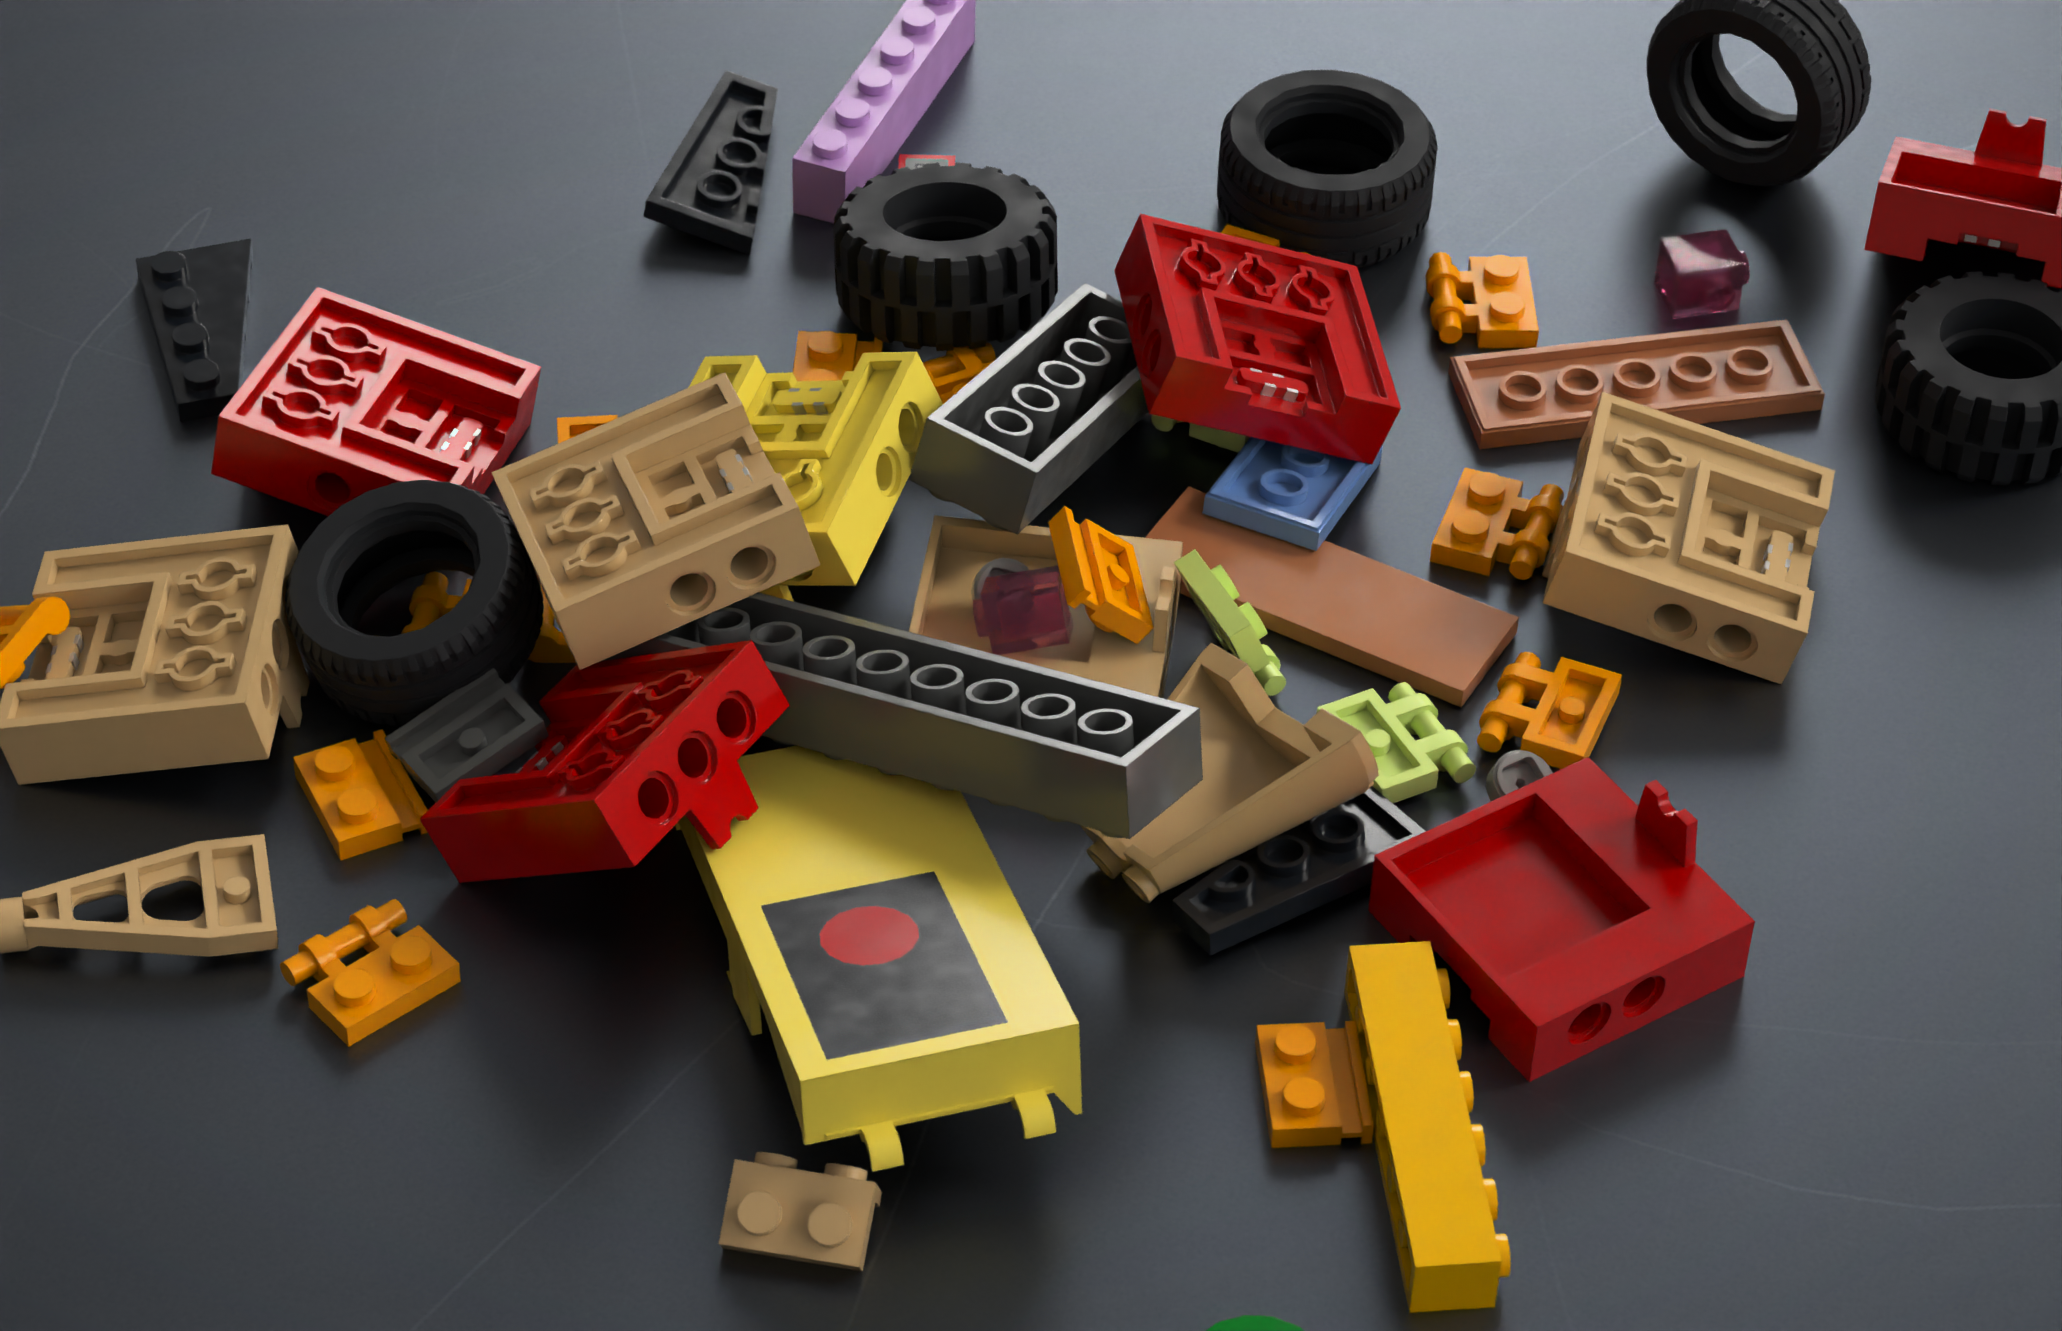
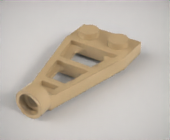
(234, 918)

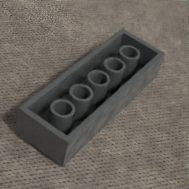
(1035, 414)

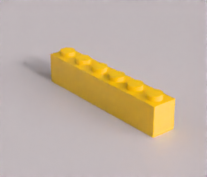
(1424, 1129)

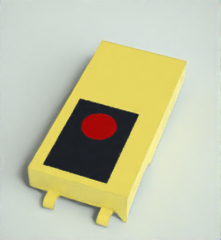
(884, 954)

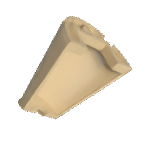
(1257, 780)

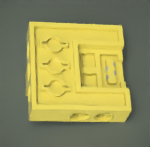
(838, 448)

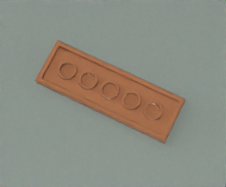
(1687, 374)
(1349, 603)

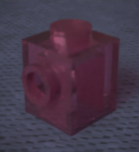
(1701, 273)
(1023, 611)

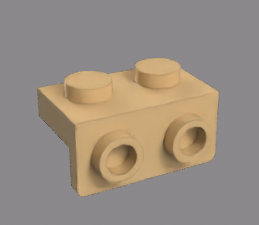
(799, 1212)

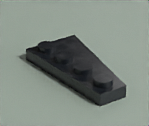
(719, 166)
(200, 321)
(1292, 872)

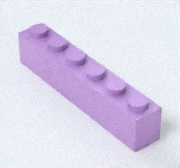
(881, 103)

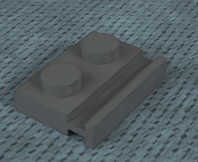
(467, 735)

